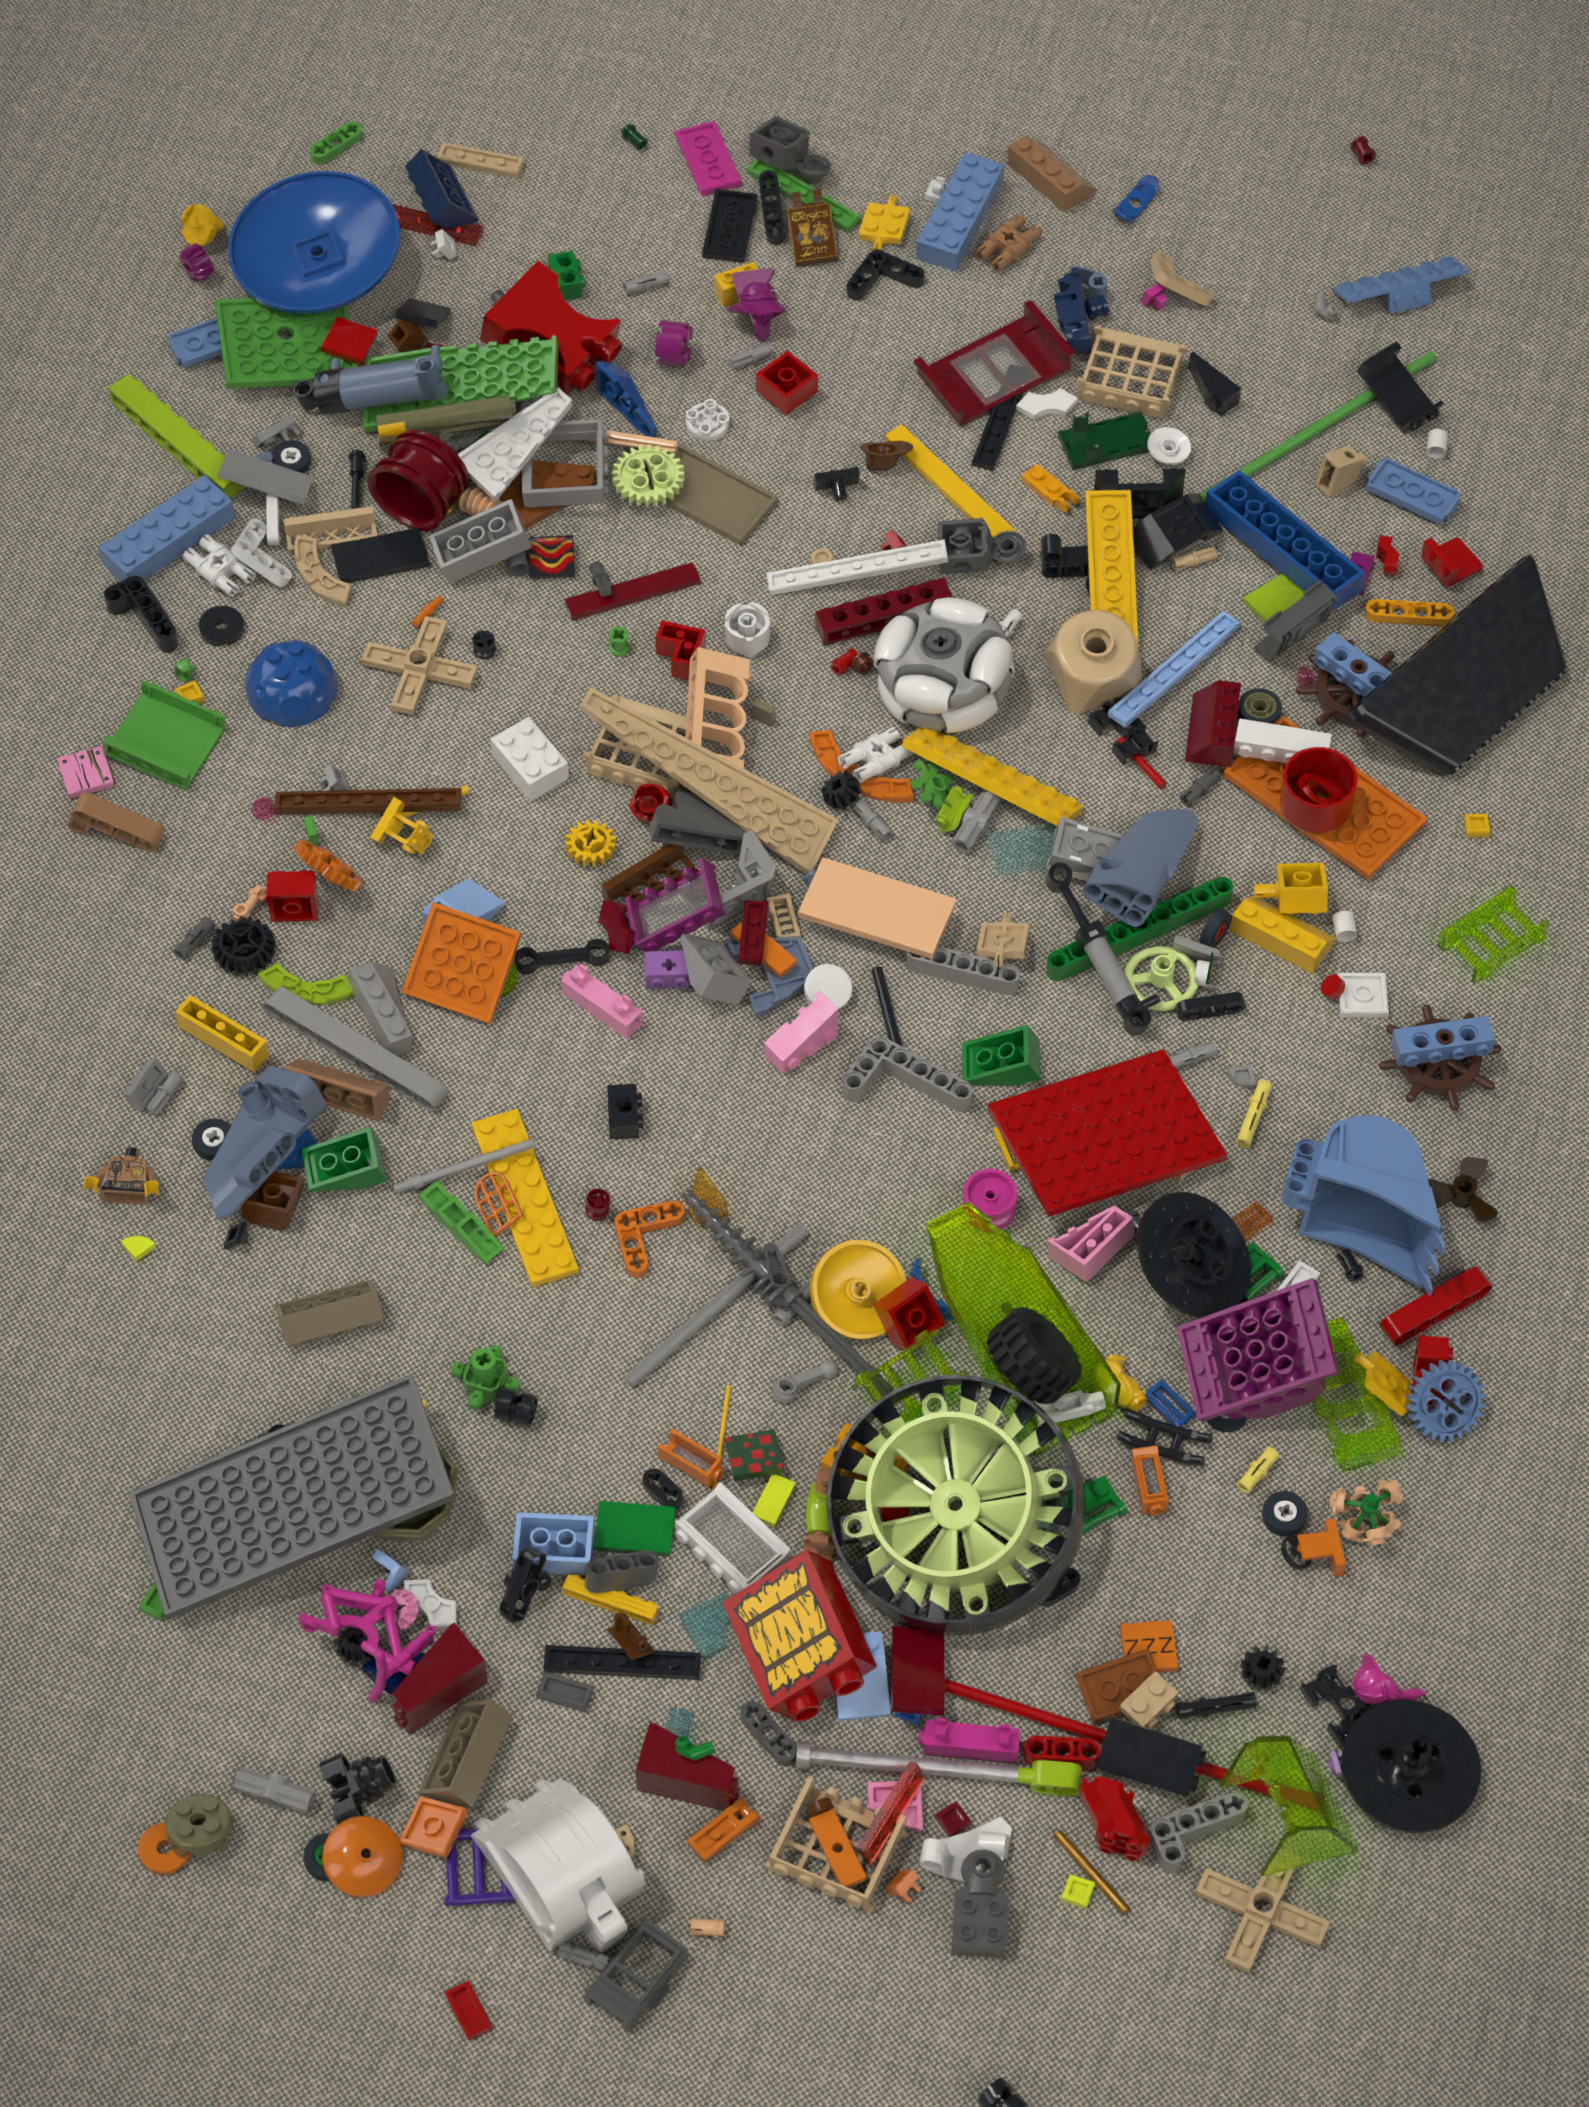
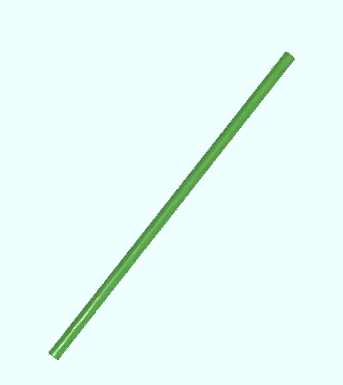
(1323, 423)

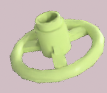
(1162, 974)

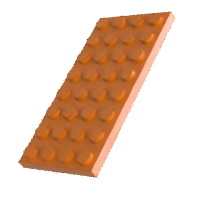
(1370, 836)

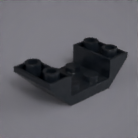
(1144, 496)
(1174, 529)

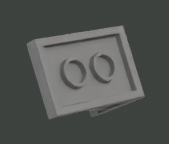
(753, 879)

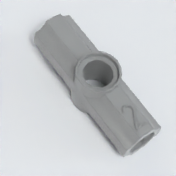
(976, 821)
(274, 1790)

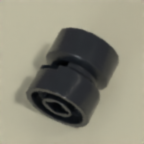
(515, 1406)
(1001, 2095)

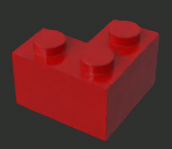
(679, 643)
(1431, 1350)

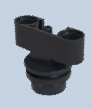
(367, 1780)

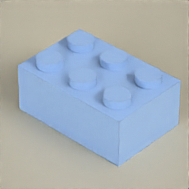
(563, 1539)

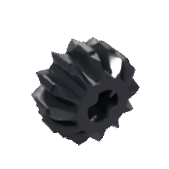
(841, 790)
(348, 1649)
(1266, 1660)

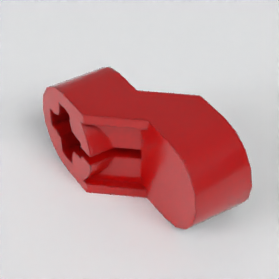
(1387, 555)

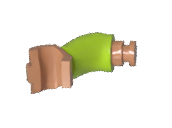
(818, 1532)

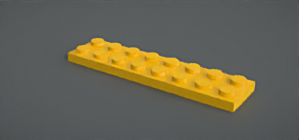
(1111, 554)
(992, 775)
(539, 1232)

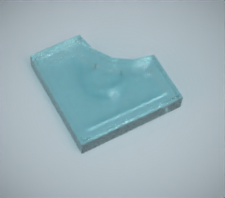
(707, 1625)

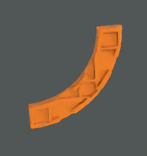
(877, 788)

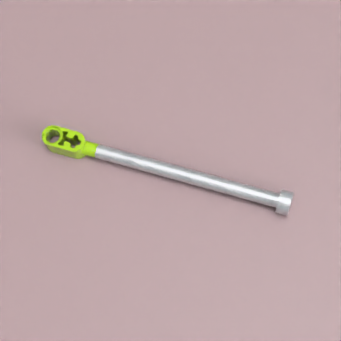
(1044, 1776)

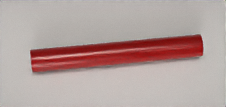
(1147, 768)

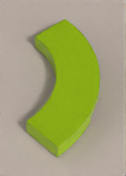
(315, 992)

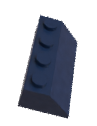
(440, 191)

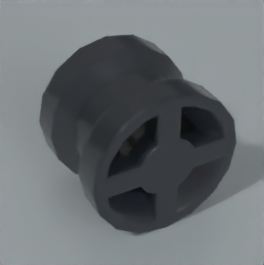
(486, 639)

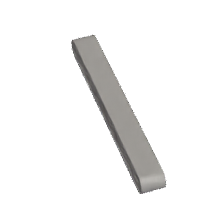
(355, 1049)

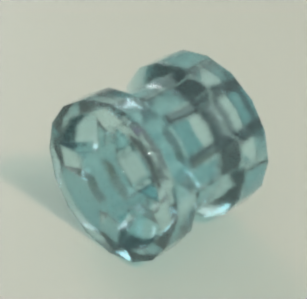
(679, 1722)

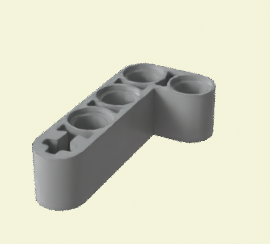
(1201, 1826)

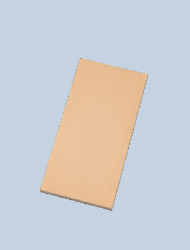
(877, 908)

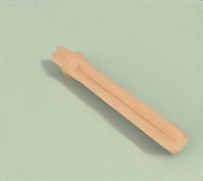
(634, 441)

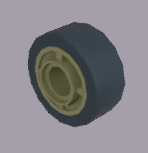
(1260, 706)

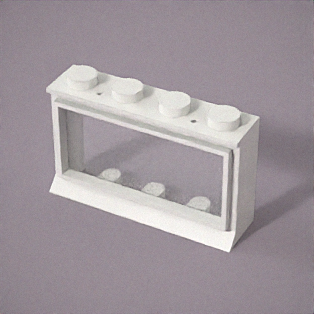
(731, 1539)

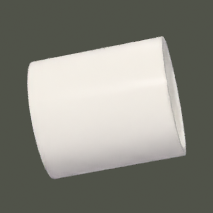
(1437, 444)
(1344, 926)

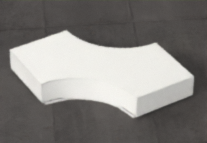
(1056, 403)
(439, 1611)

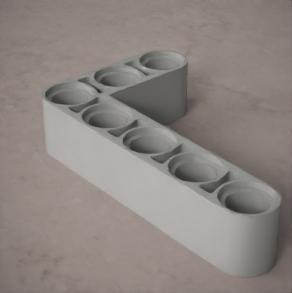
(972, 975)
(906, 1073)

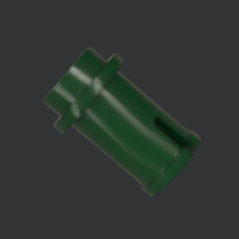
(629, 132)

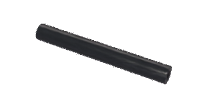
(886, 1005)

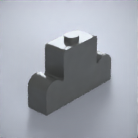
(695, 825)

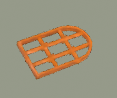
(495, 1211)

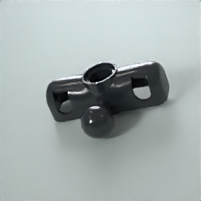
(523, 1582)

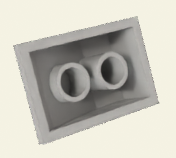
(713, 970)

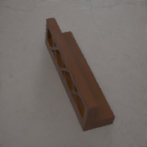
(644, 870)

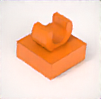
(901, 1883)

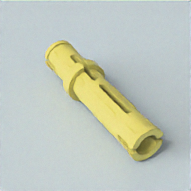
(1257, 1105)

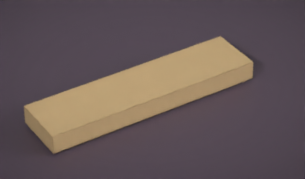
(481, 160)

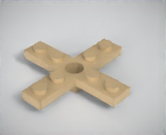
(416, 675)
(1255, 1923)

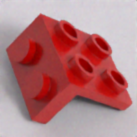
(1450, 560)

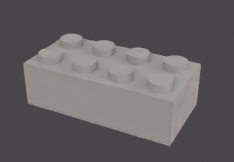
(480, 541)

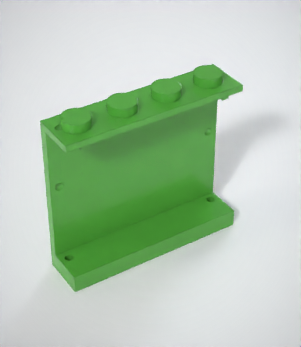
(166, 736)

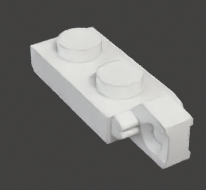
(1073, 1406)

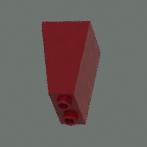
(439, 1680)
(670, 1775)

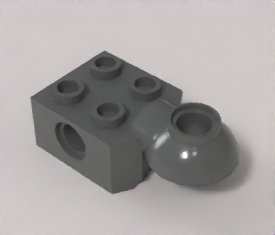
(787, 148)
(974, 549)
(980, 1908)

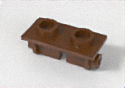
(629, 1638)

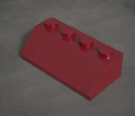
(1213, 724)

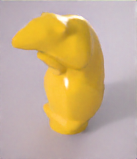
(1130, 1391)

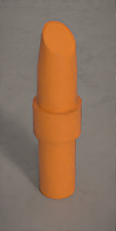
(428, 611)

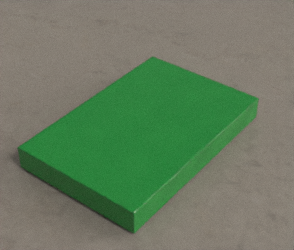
(634, 1528)

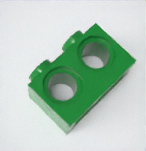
(568, 270)

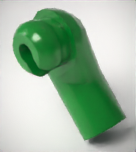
(692, 1751)

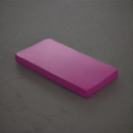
(707, 158)

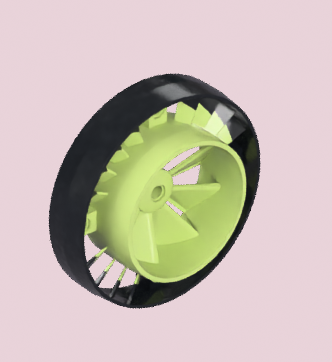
(1014, 1518)

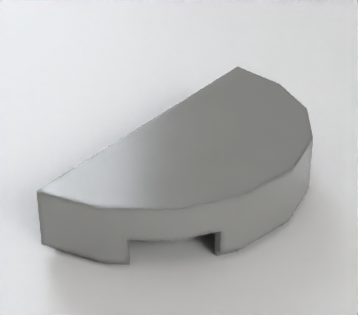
(1194, 949)

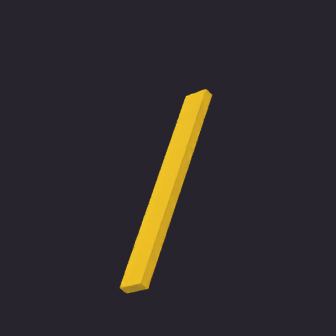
(948, 482)

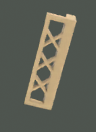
(330, 525)

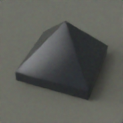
(236, 1236)

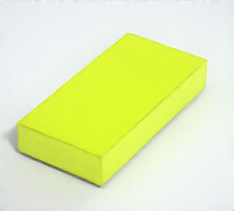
(774, 1500)

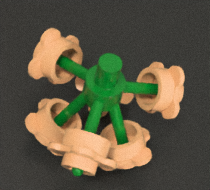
(1368, 1505)

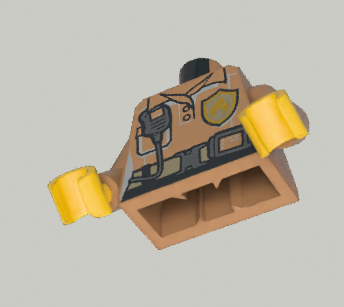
(125, 1180)

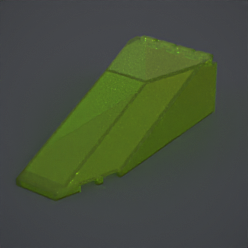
(987, 1277)

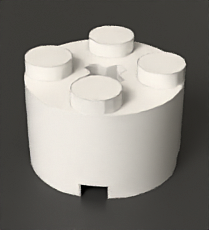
(747, 629)

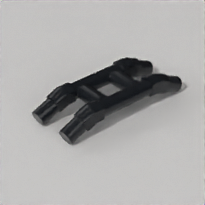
(1179, 1434)

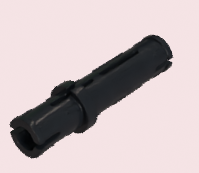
(1205, 1707)

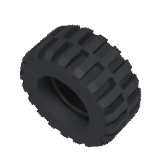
(1034, 1355)

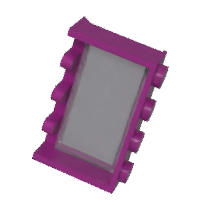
(676, 909)

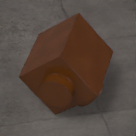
(407, 336)

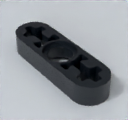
(1210, 1006)

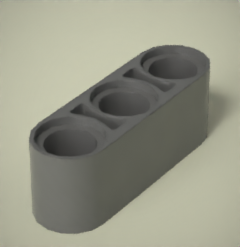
(621, 1571)

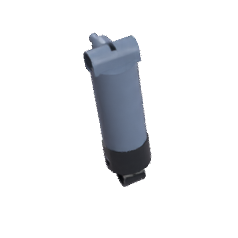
(373, 385)

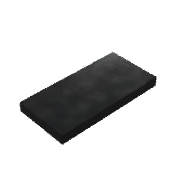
(729, 225)
(379, 555)

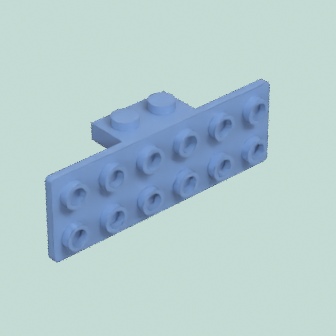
(1403, 288)

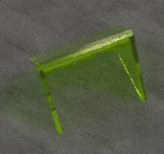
(1311, 1814)

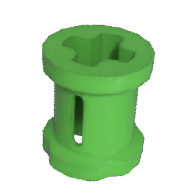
(619, 641)

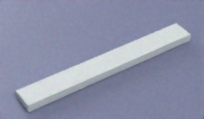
(857, 567)

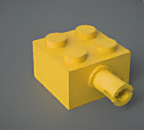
(1297, 888)

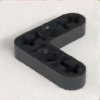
(883, 267)

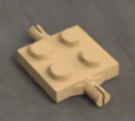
(1003, 940)

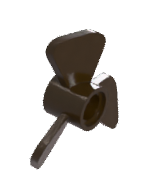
(1470, 1171)

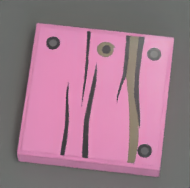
(85, 772)

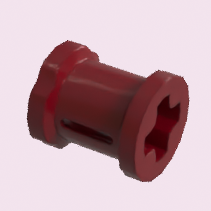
(1363, 150)

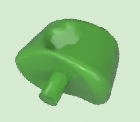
(183, 670)

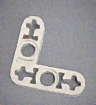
(247, 551)

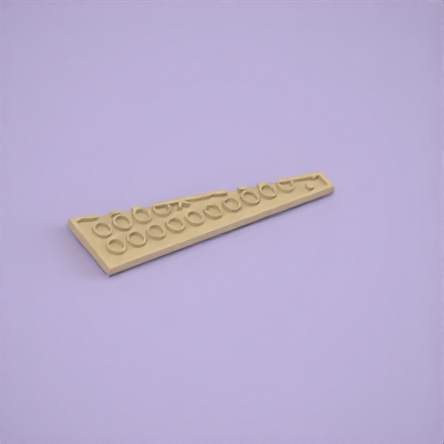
(777, 817)

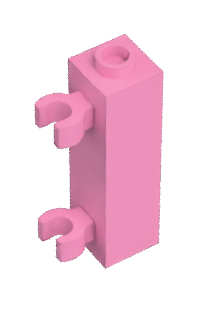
(601, 1001)

